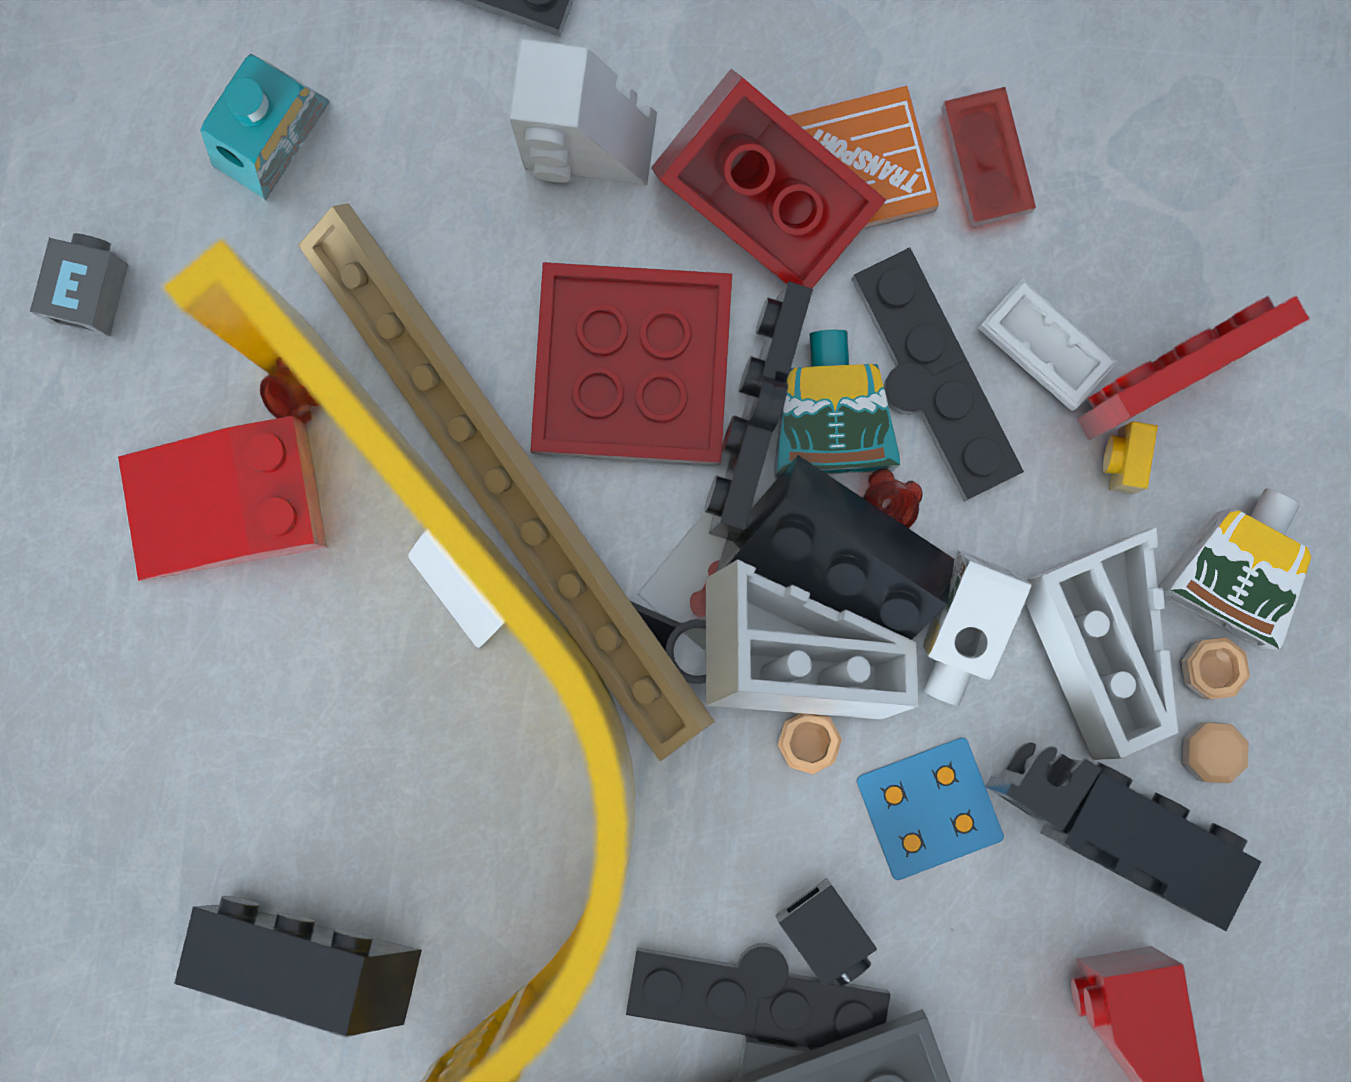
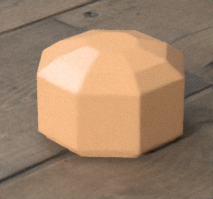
(1215, 668)
(809, 742)
(1215, 752)

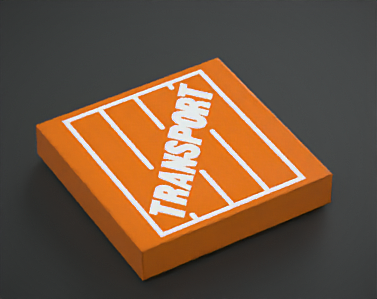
(880, 144)

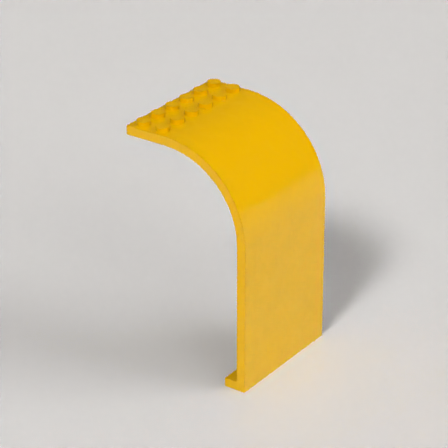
(261, 325)

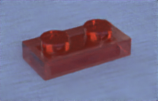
(988, 157)

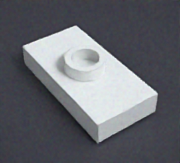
(1047, 344)

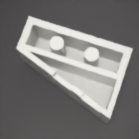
(575, 119)
(1108, 645)
(797, 656)

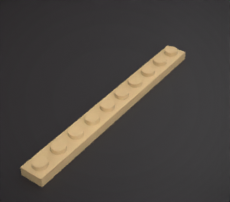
(505, 482)

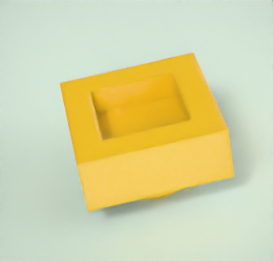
(1130, 457)

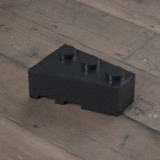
(842, 551)
(1159, 848)
(297, 968)

